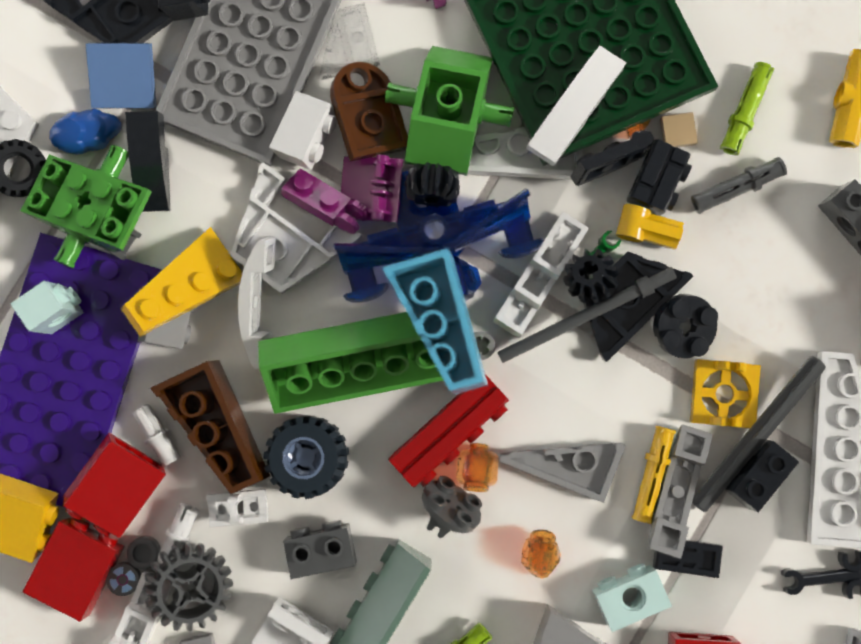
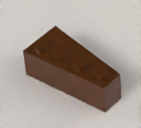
(214, 423)

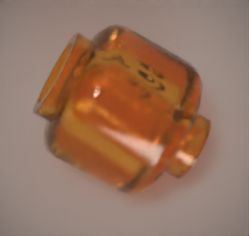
(477, 468)

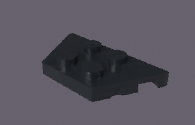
(622, 323)

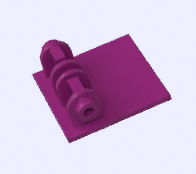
(375, 184)

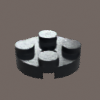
(702, 331)

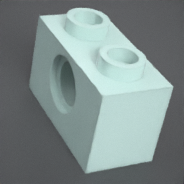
(48, 307)
(650, 597)

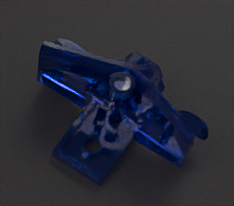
(432, 230)

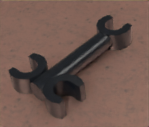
(850, 576)

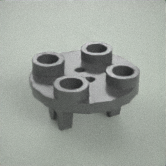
(450, 507)

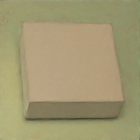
(679, 129)

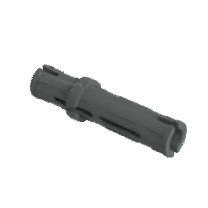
(771, 170)

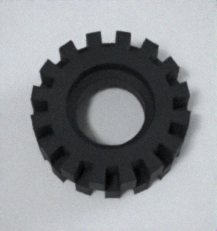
(31, 154)

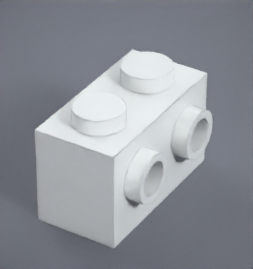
(304, 130)

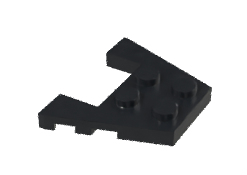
(115, 19)

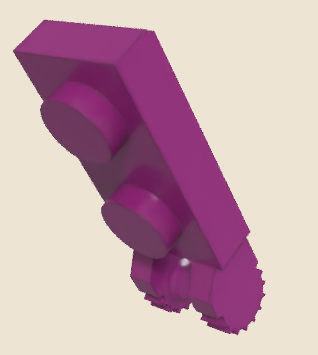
(324, 201)

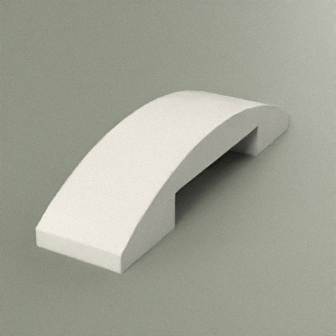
(249, 297)

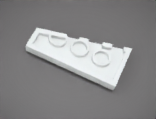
(507, 156)

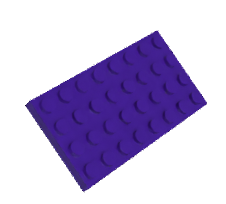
(67, 385)

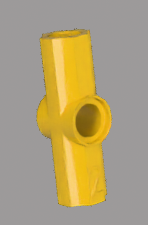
(847, 102)

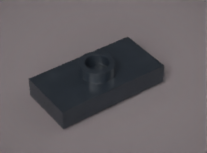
(697, 559)

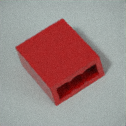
(113, 486)
(73, 568)

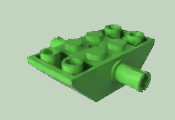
(441, 130)
(87, 204)

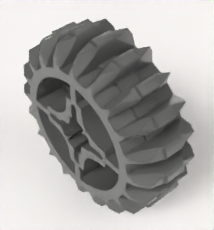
(181, 599)

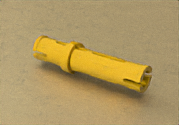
(653, 474)

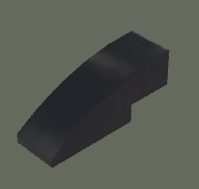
(149, 157)

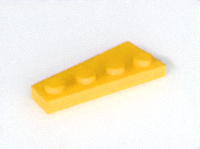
(187, 282)

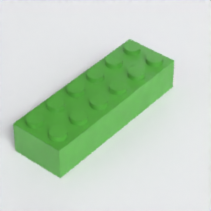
(344, 362)

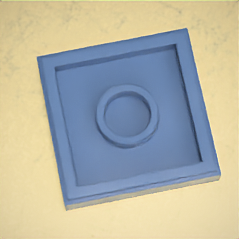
(121, 75)

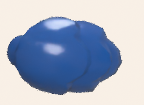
(84, 131)

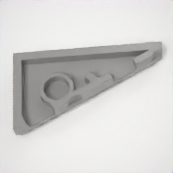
(578, 468)

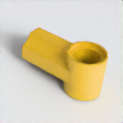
(640, 225)

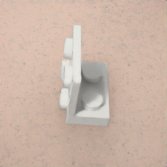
(291, 626)

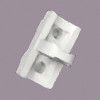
(224, 508)

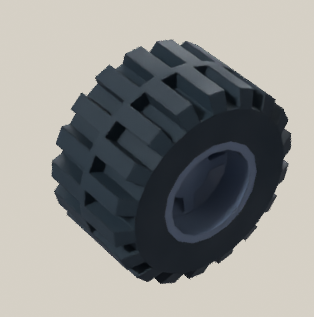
(306, 456)

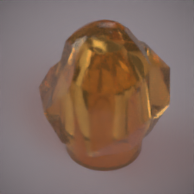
(540, 553)

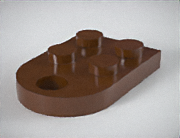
(364, 118)

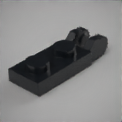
(612, 158)

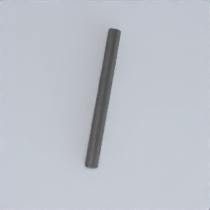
(758, 433)

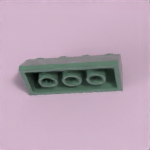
(387, 596)

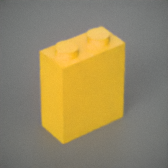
(25, 518)

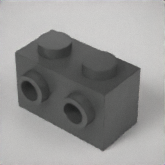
(319, 550)

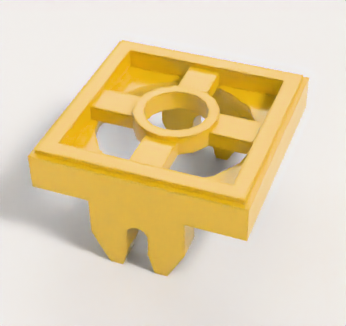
(751, 376)

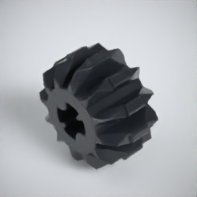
(432, 185)
(603, 276)

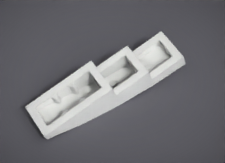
(576, 106)
(540, 275)
(137, 621)

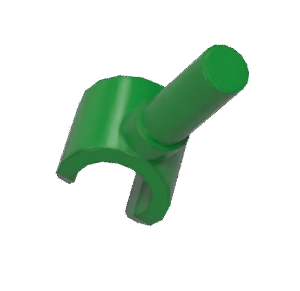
(603, 246)

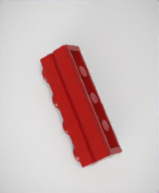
(446, 431)

